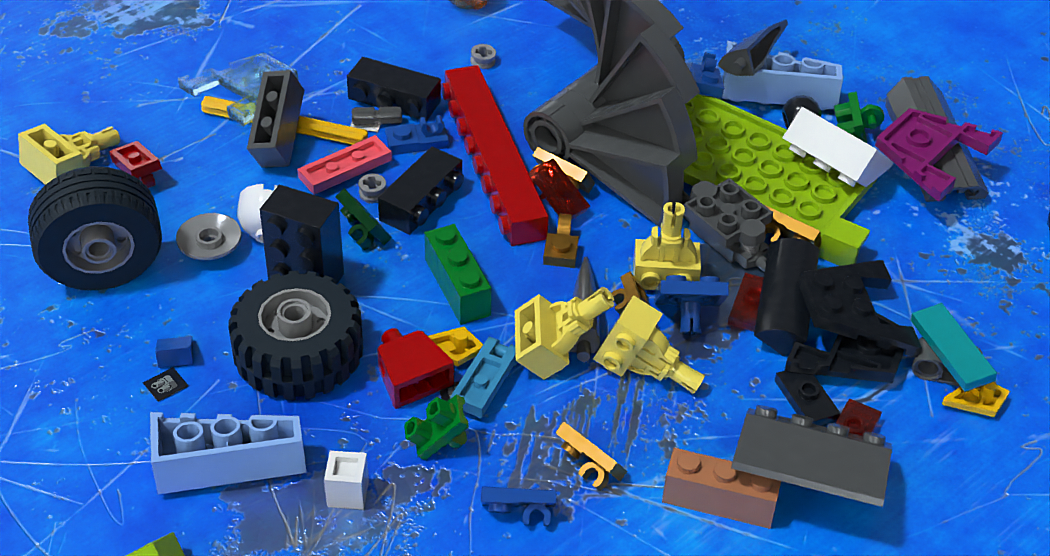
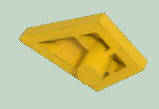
(458, 344)
(981, 400)

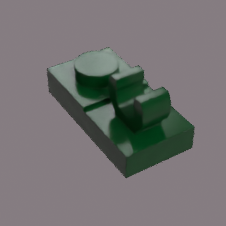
(369, 226)

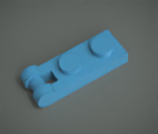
(485, 376)

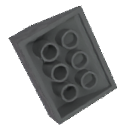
(814, 455)

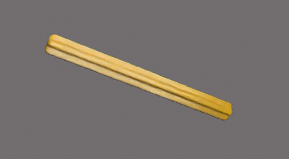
(305, 126)

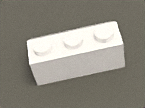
(835, 149)

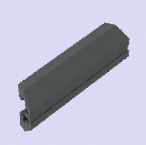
(958, 162)

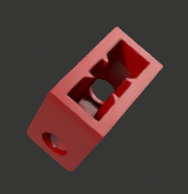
(412, 366)

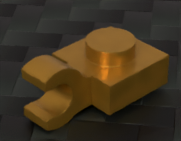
(561, 247)

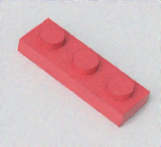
(344, 164)

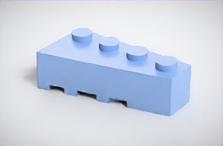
(785, 78)
(223, 450)

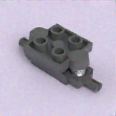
(729, 221)

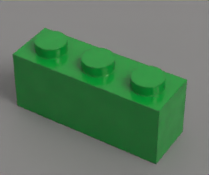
(457, 274)

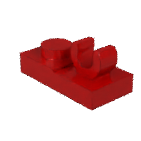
(136, 161)

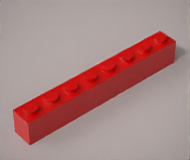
(495, 156)

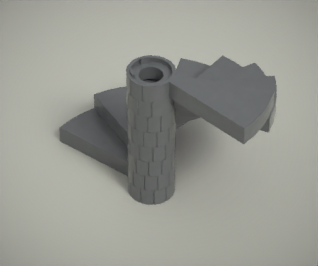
(628, 110)

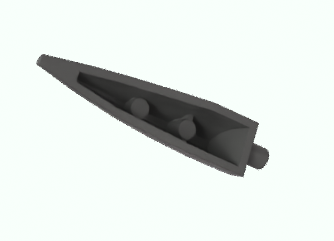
(752, 52)
(585, 287)

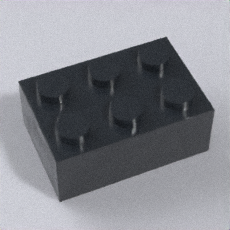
(301, 234)

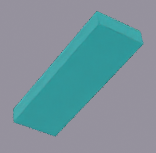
(953, 347)

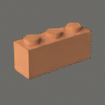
(717, 489)

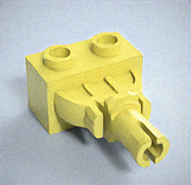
(51, 154)
(668, 253)
(550, 330)
(644, 349)

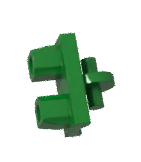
(853, 119)
(443, 426)

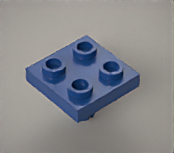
(691, 297)

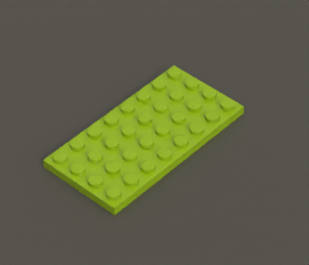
(759, 160)

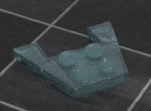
(241, 78)

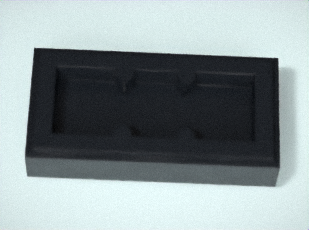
(807, 397)

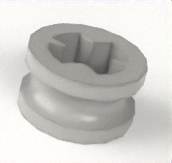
(488, 53)
(371, 181)

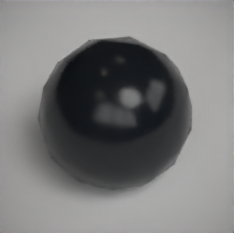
(793, 106)

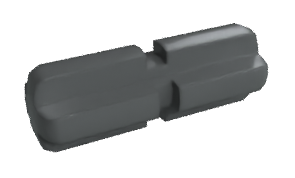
(369, 116)

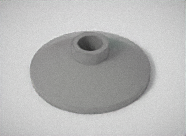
(208, 236)

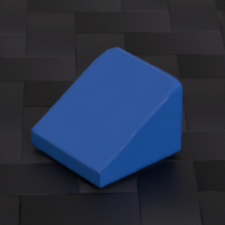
(174, 352)

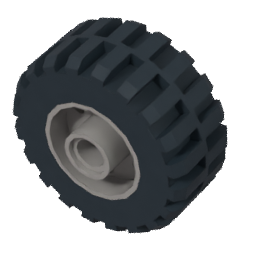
(296, 335)

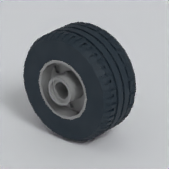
(94, 228)

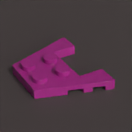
(922, 139)

